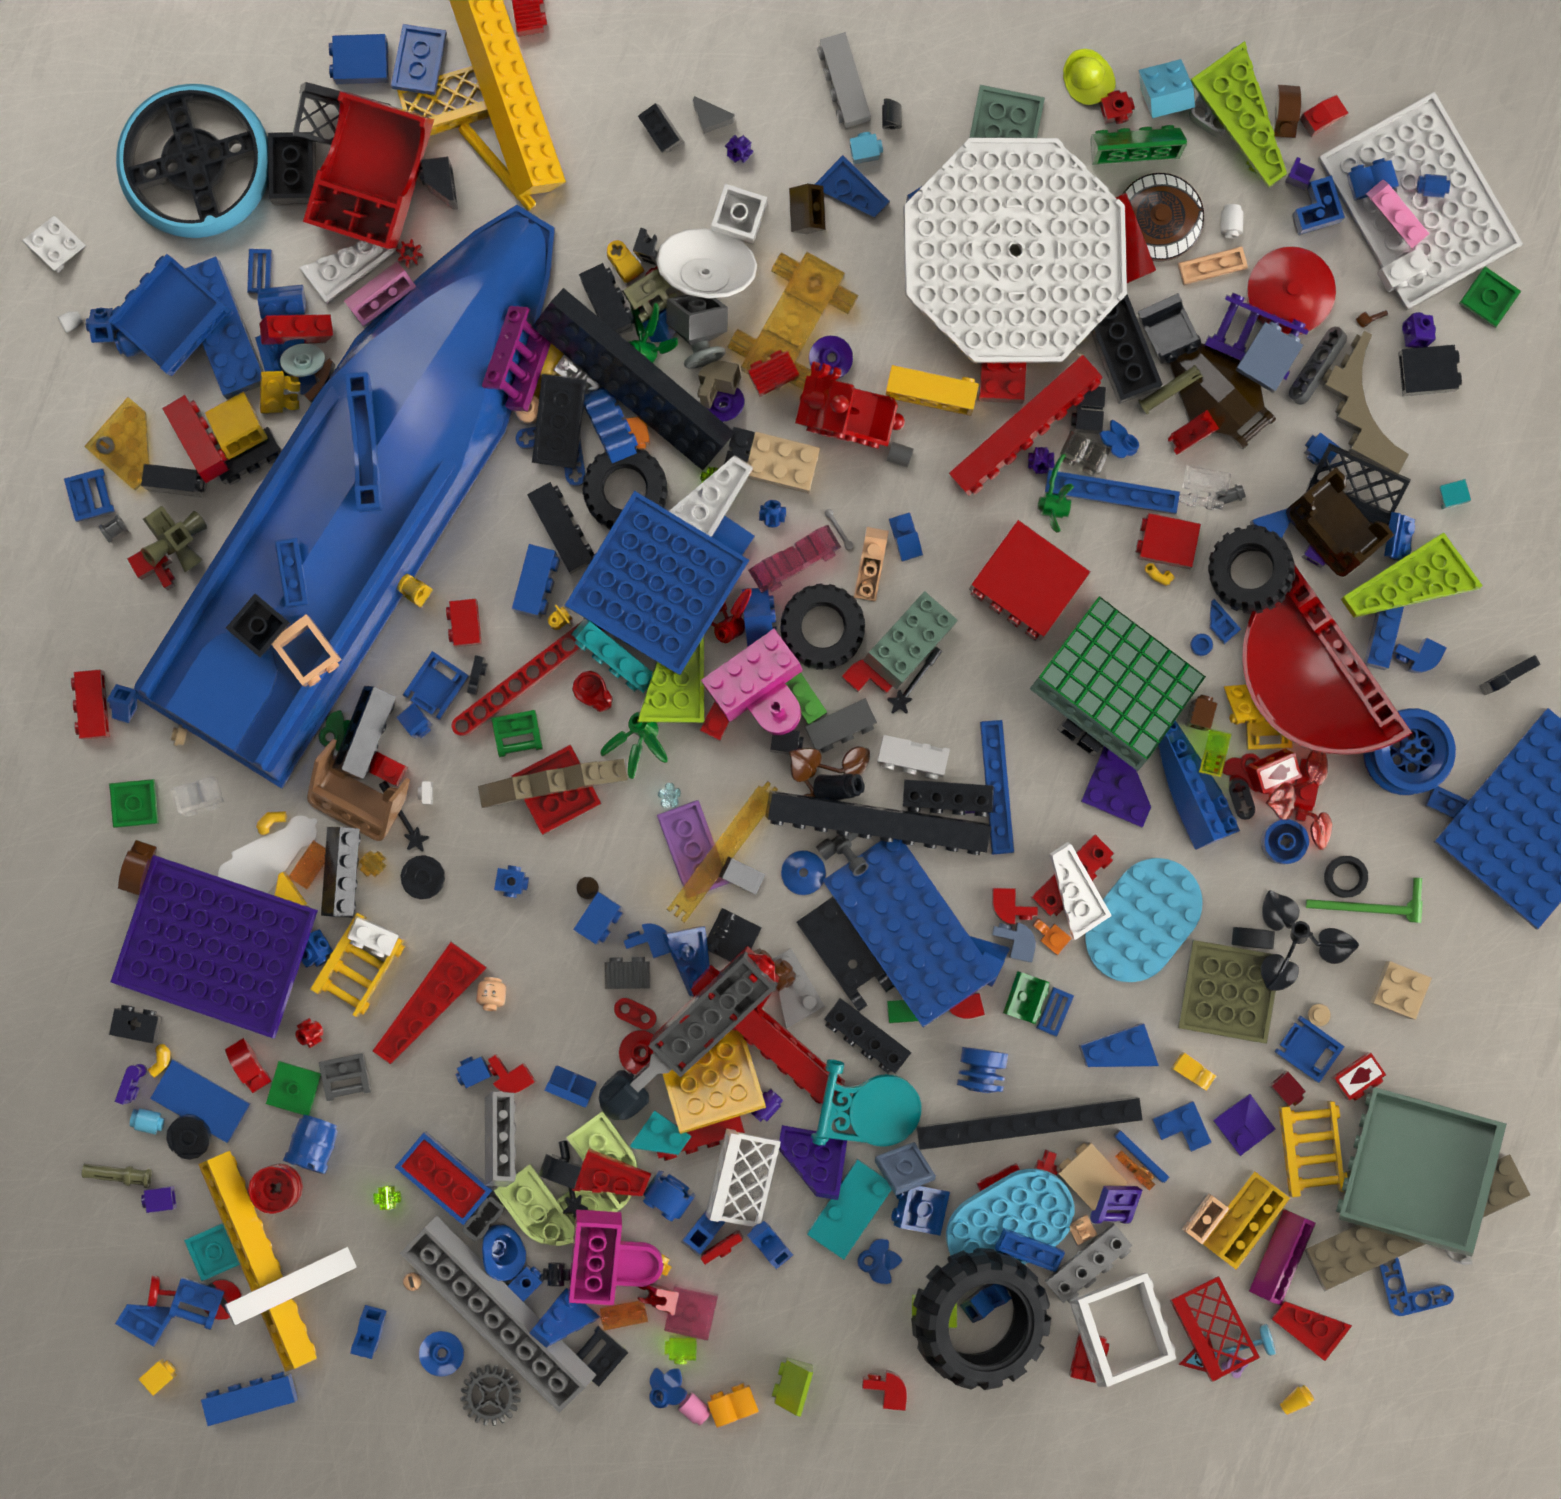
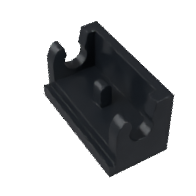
(660, 128)
(645, 247)

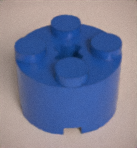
(1290, 830)
(668, 1195)

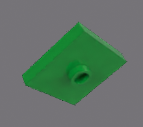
(1490, 297)
(133, 803)
(293, 1088)

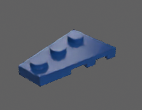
(851, 187)
(689, 953)
(562, 1320)

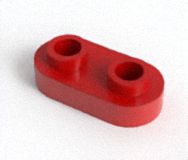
(635, 1013)

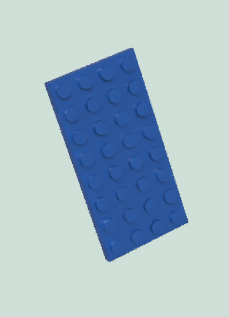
(910, 930)

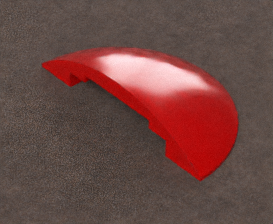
(1313, 679)

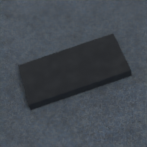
(559, 421)

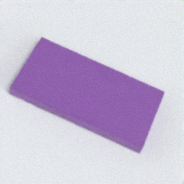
(688, 839)

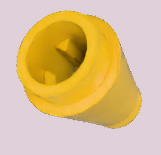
(1298, 1399)

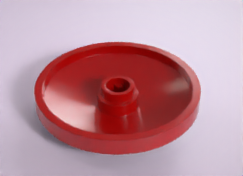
(1292, 286)

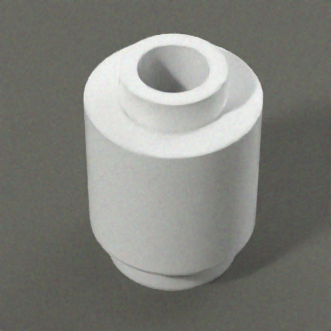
(1232, 221)

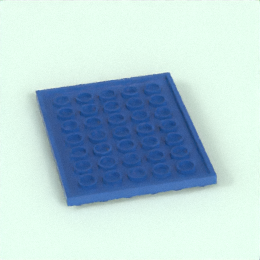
(1513, 825)

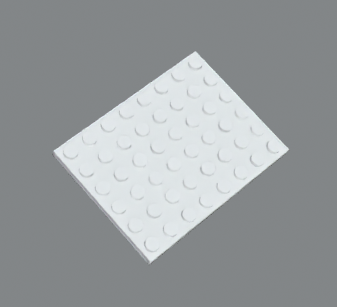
(1463, 227)

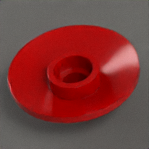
(630, 1050)

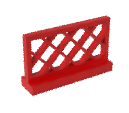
(1197, 1338)

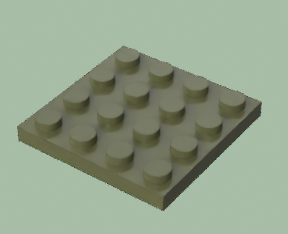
(1226, 993)

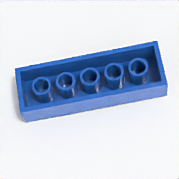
(229, 343)

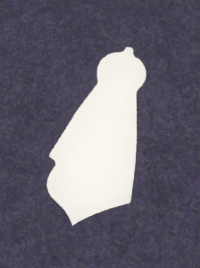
(265, 858)

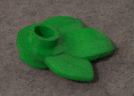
(334, 724)

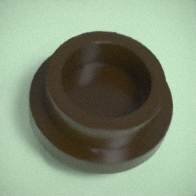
(587, 887)

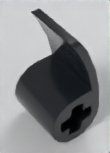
(891, 114)

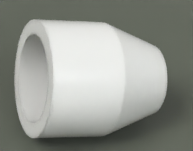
(70, 320)

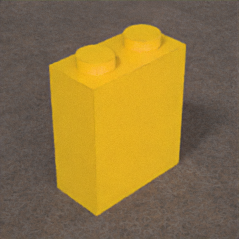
(236, 425)

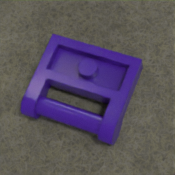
(128, 1089)
(1116, 1198)

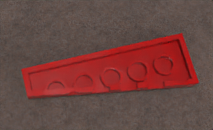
(438, 990)

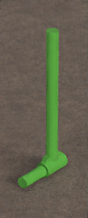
(1412, 910)

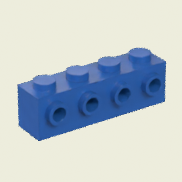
(249, 1399)

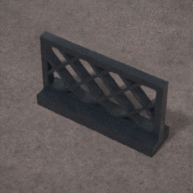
(318, 94)
(1370, 511)

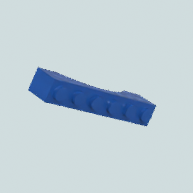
(364, 442)

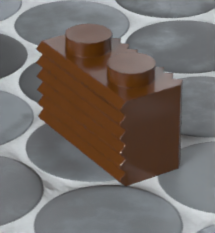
(1201, 713)

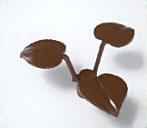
(806, 760)

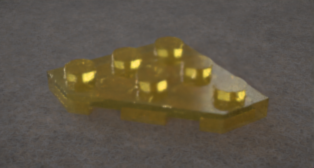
(131, 451)

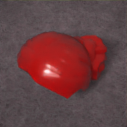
(592, 691)

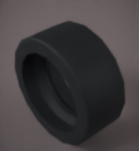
(1363, 876)
(1253, 938)

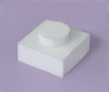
(425, 793)

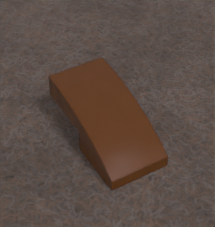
(323, 375)

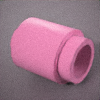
(694, 1409)

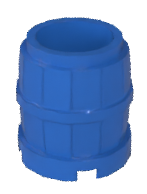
(312, 1144)

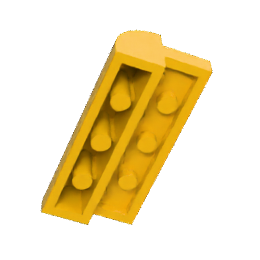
(1246, 1220)

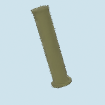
(1170, 389)

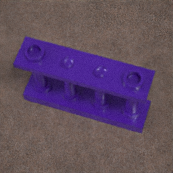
(1238, 349)

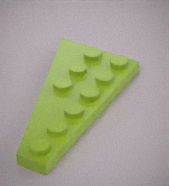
(1238, 104)
(1423, 575)
(675, 696)

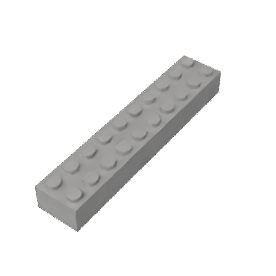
(496, 1313)

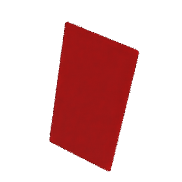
(1137, 254)

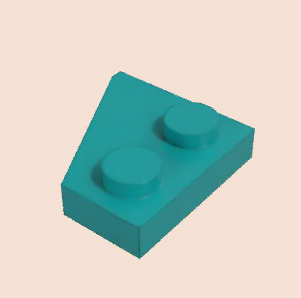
(660, 1136)

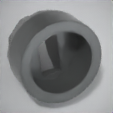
(101, 448)

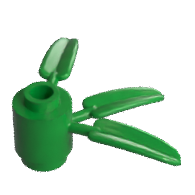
(649, 349)
(1055, 505)
(646, 731)

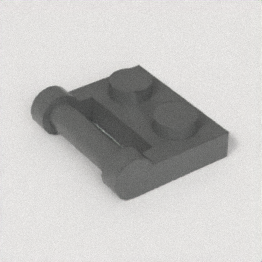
(342, 1069)

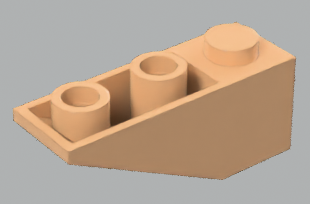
(871, 564)

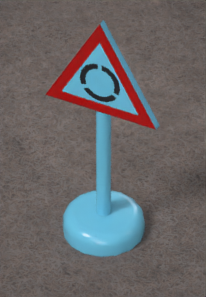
(1192, 1360)

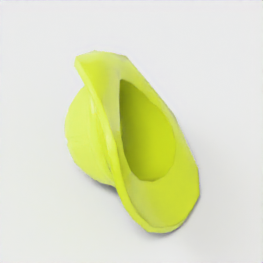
(1088, 76)

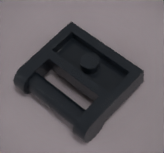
(606, 1358)

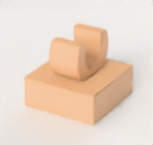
(1082, 1230)

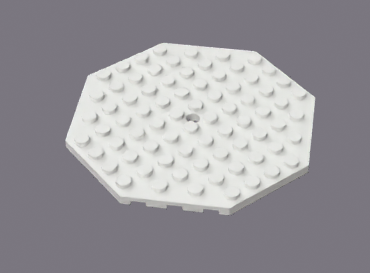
(961, 259)

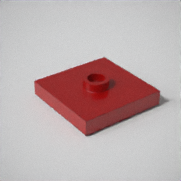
(722, 1248)

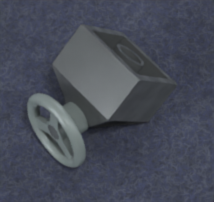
(698, 322)

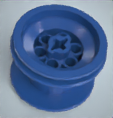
(1427, 776)

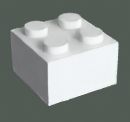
(739, 213)

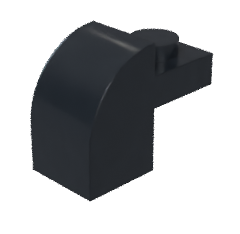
(560, 1171)

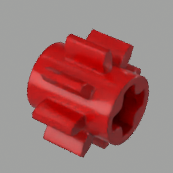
(404, 257)
(309, 1033)

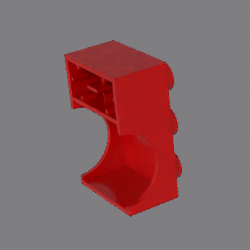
(369, 171)

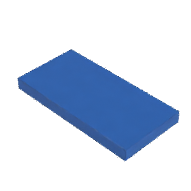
(193, 1094)

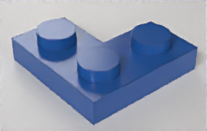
(1184, 1119)

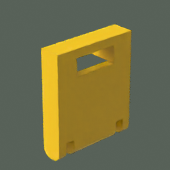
(1263, 728)

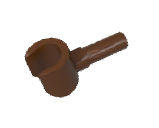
(1364, 319)

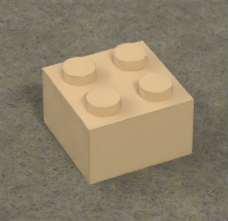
(1400, 990)

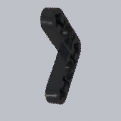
(1507, 676)

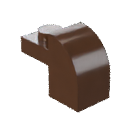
(1287, 111)
(136, 867)

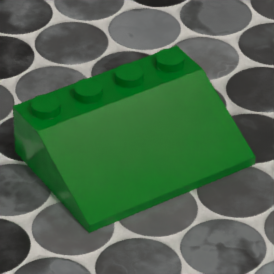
(1137, 145)

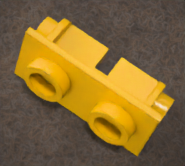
(559, 618)

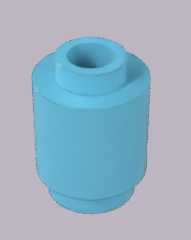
(146, 1121)

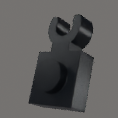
(478, 669)

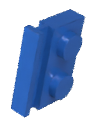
(1403, 530)

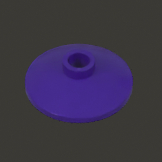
(836, 345)
(733, 405)

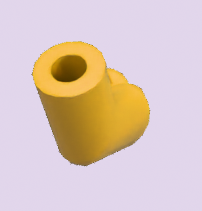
(1157, 576)
(268, 819)
(163, 1060)

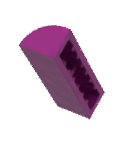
(1282, 1257)

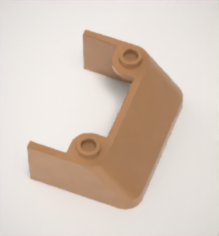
(352, 800)

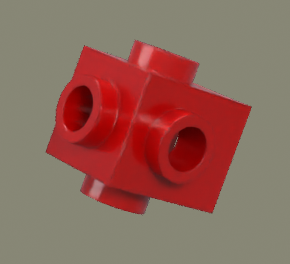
(1111, 112)

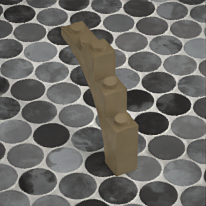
(1354, 412)
(552, 782)

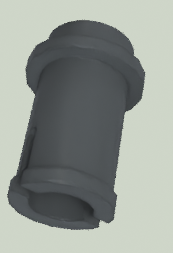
(1233, 494)

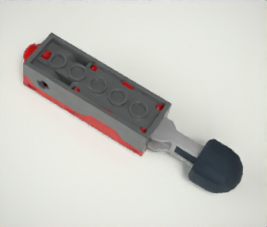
(694, 1030)

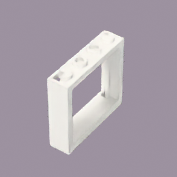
(1091, 1338)

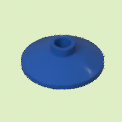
(791, 875)
(440, 1365)

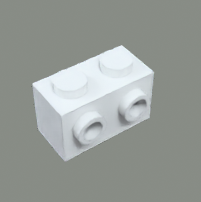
(1404, 269)
(373, 936)

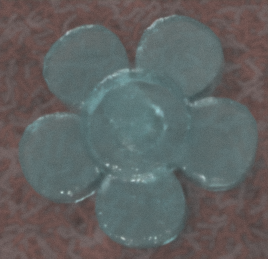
(669, 795)

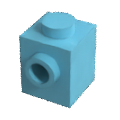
(865, 148)

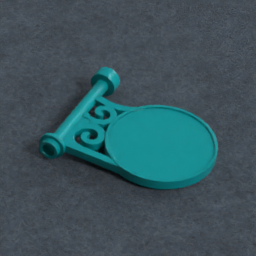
(880, 1110)

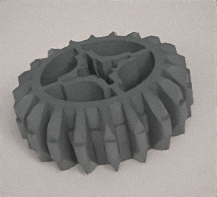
(483, 1387)

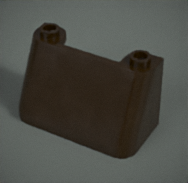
(1336, 525)

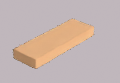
(1212, 265)

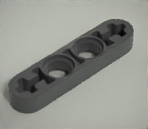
(1320, 366)

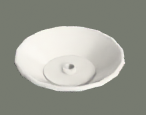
(706, 263)

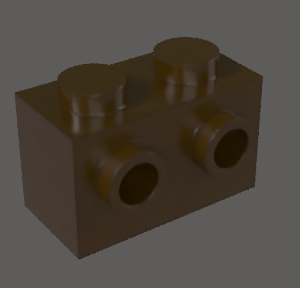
(807, 208)

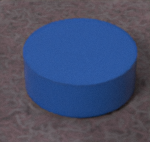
(1201, 644)

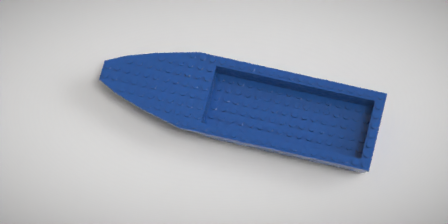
(431, 445)

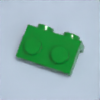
(1026, 997)

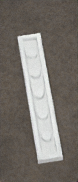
(290, 1286)

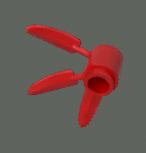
(733, 625)

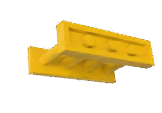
(335, 964)
(1294, 1161)

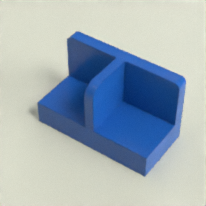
(571, 1086)

